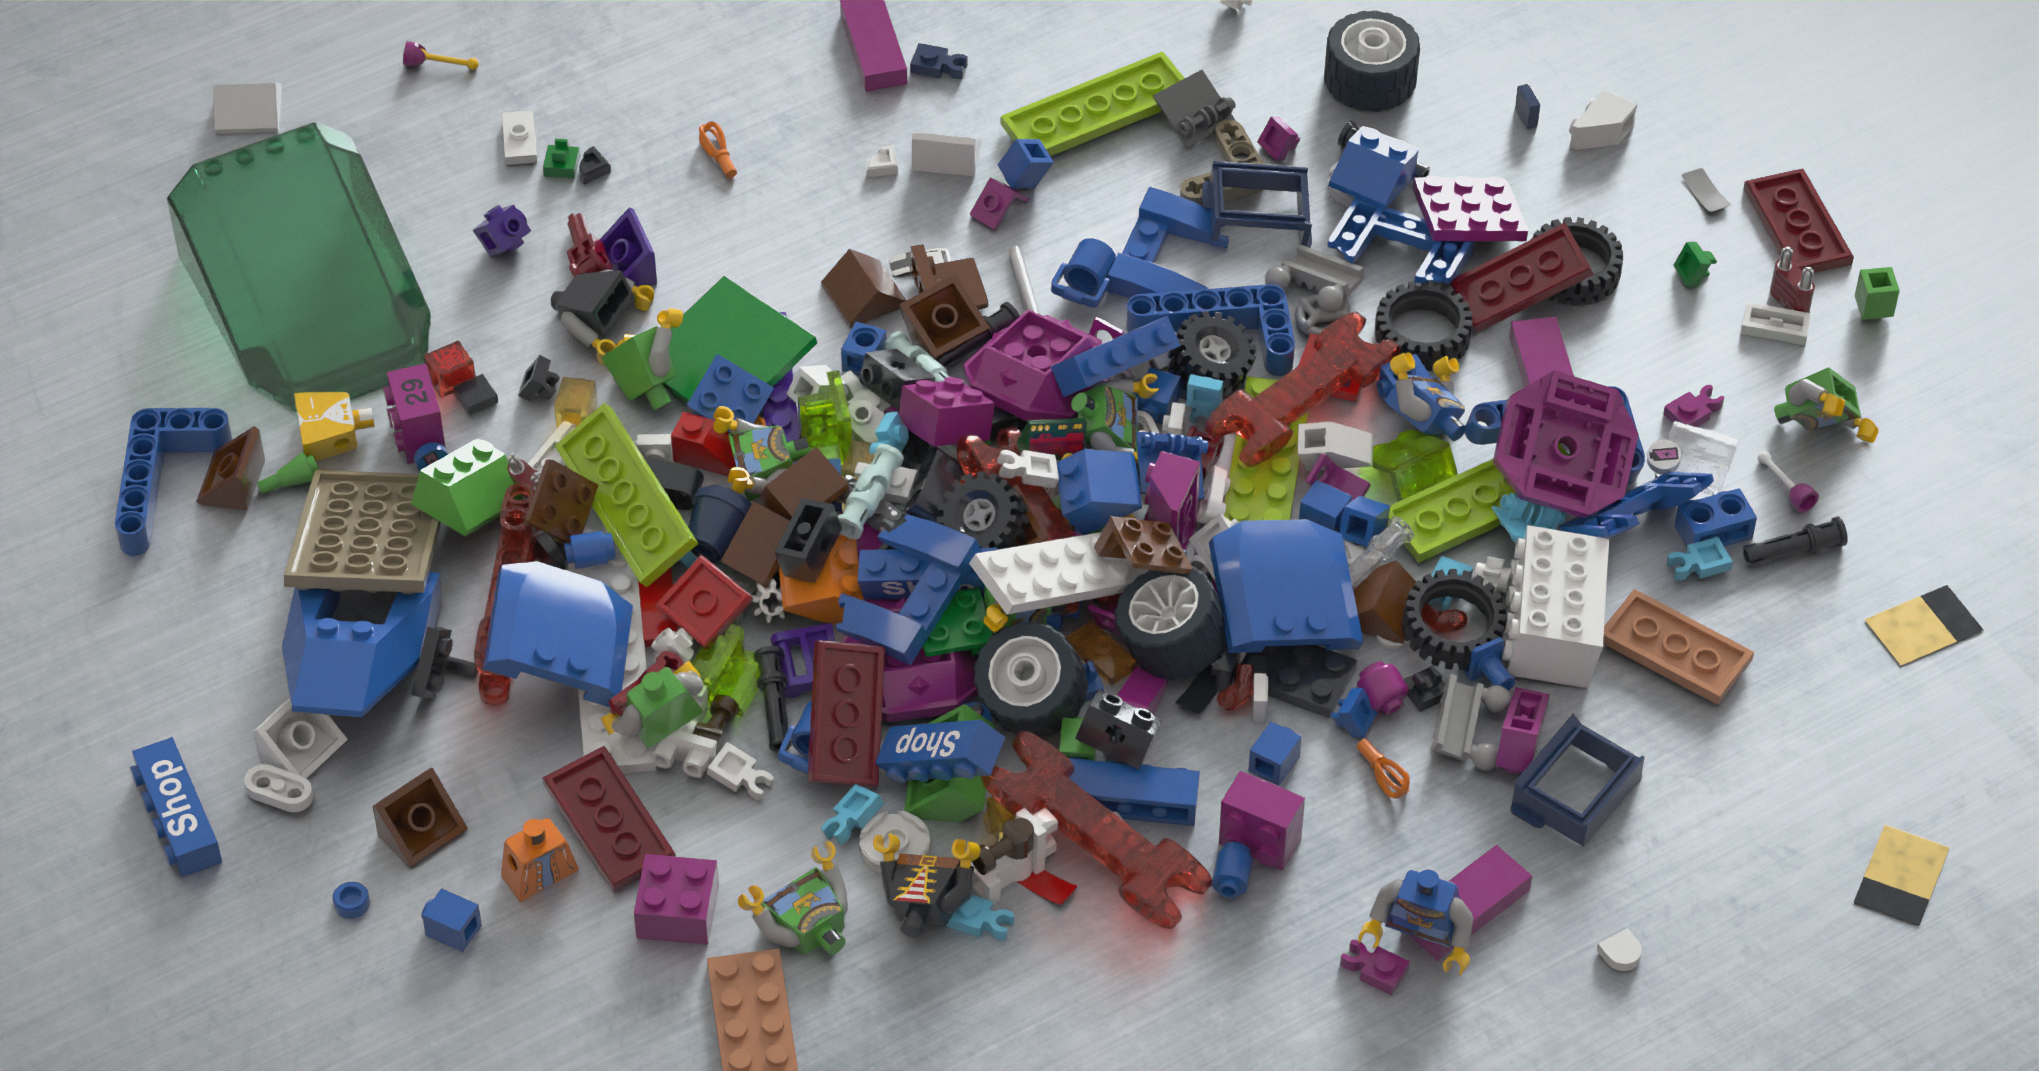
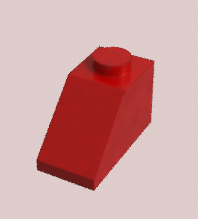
(700, 446)

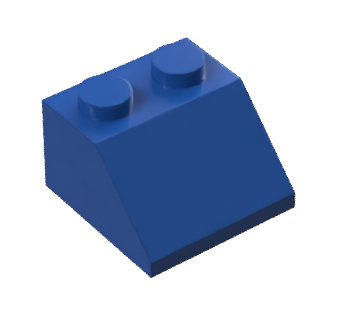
(1374, 167)
(1098, 487)

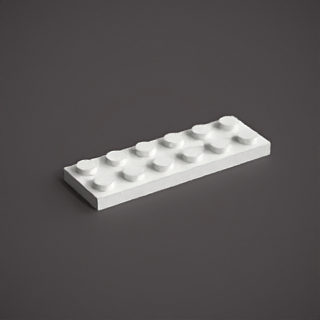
(1052, 573)

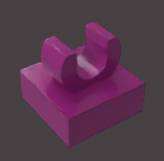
(1278, 138)

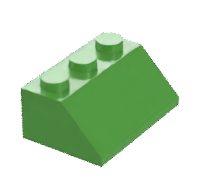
(465, 487)
(948, 799)

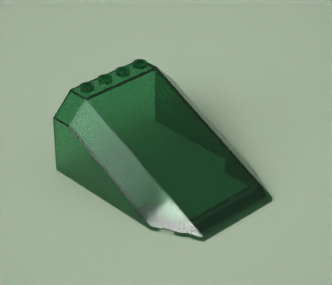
(300, 265)

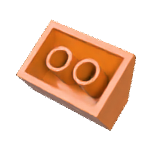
(821, 598)

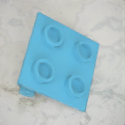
(1519, 513)

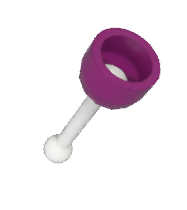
(1801, 495)

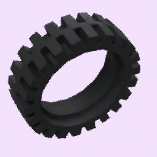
(1605, 246)
(1429, 299)
(1457, 587)

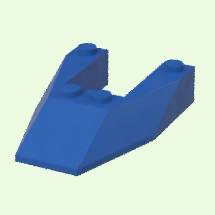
(352, 665)

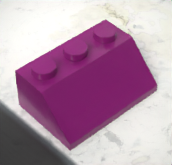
(1174, 494)

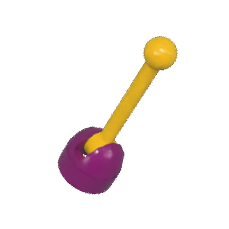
(416, 54)

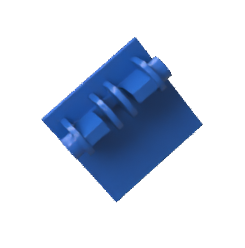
(729, 387)
(1151, 444)

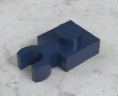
(934, 60)

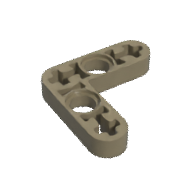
(1241, 144)

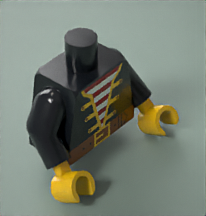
(924, 886)

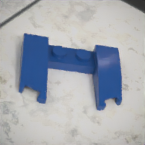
(1159, 215)
(1365, 221)
(1659, 493)
(906, 632)

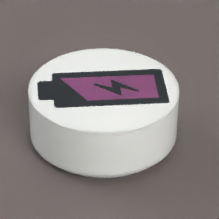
(1663, 456)

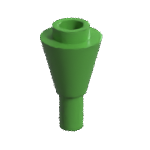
(296, 472)

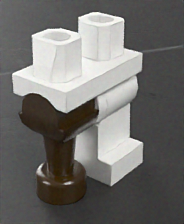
(697, 742)
(1016, 854)

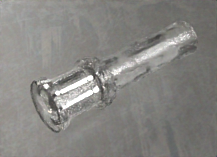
(1380, 549)

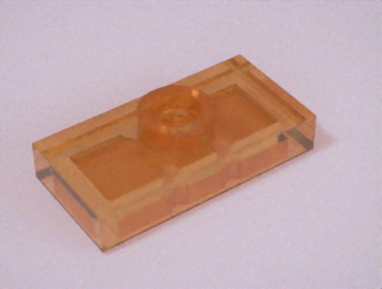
(1107, 655)

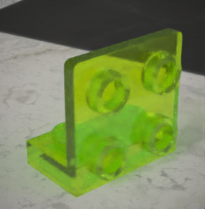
(1414, 462)

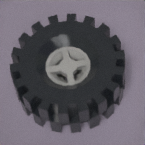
(1213, 350)
(983, 497)

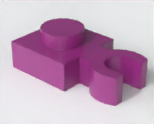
(1692, 409)
(1379, 969)

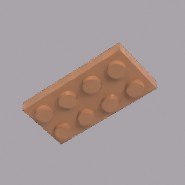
(1676, 646)
(752, 1012)

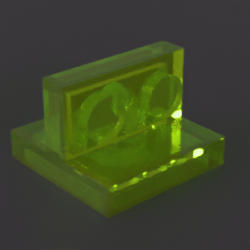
(826, 417)
(729, 668)

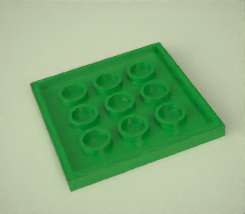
(740, 330)

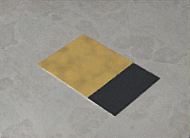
(1924, 625)
(1901, 875)

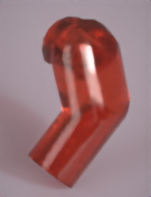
(1445, 620)
(1240, 691)

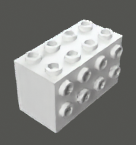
(1556, 606)

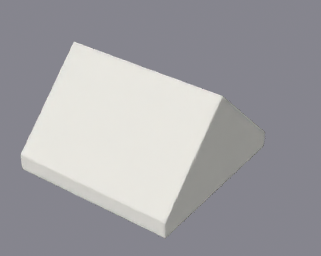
(247, 108)
(945, 153)
(297, 740)

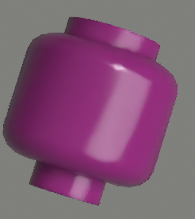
(1383, 686)

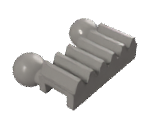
(1331, 276)
(1458, 721)

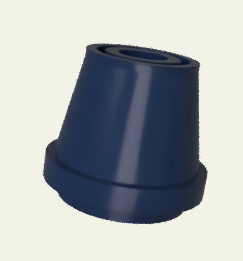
(716, 520)

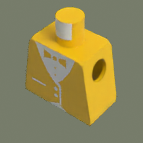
(329, 423)

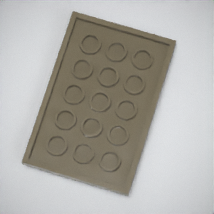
(362, 535)

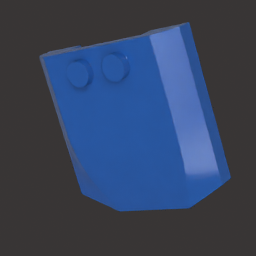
(1284, 586)
(559, 629)

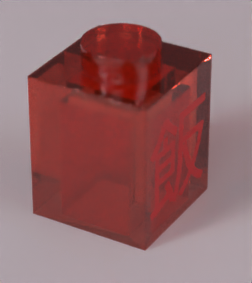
(449, 367)

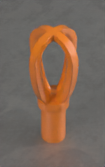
(721, 156)
(1379, 761)

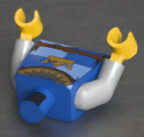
(1426, 400)
(1425, 909)

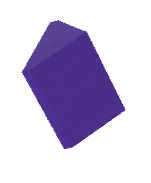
(630, 249)

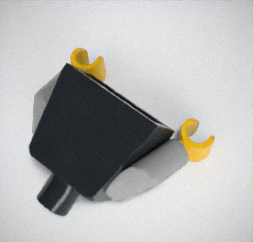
(594, 304)

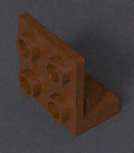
(928, 274)
(561, 502)
(1144, 545)

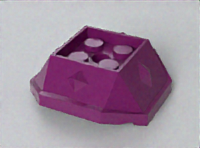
(1017, 371)
(1587, 421)
(926, 687)

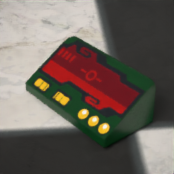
(1053, 436)

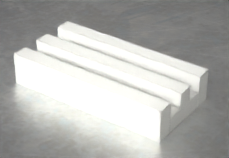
(1774, 326)

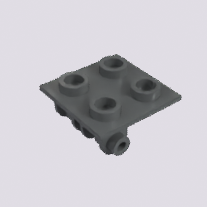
(1194, 107)

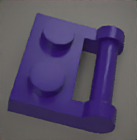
(805, 638)

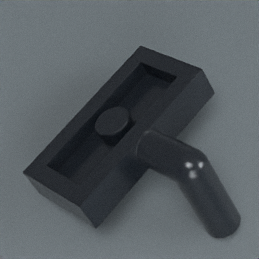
(433, 659)

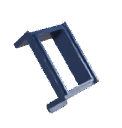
(1262, 178)
(1540, 808)

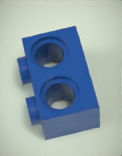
(1719, 515)

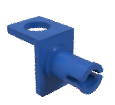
(1487, 662)

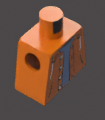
(536, 858)

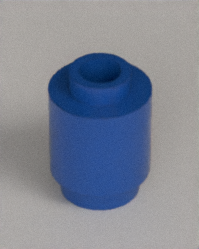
(590, 549)
(1232, 870)

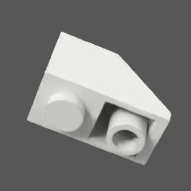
(1603, 122)
(1341, 443)

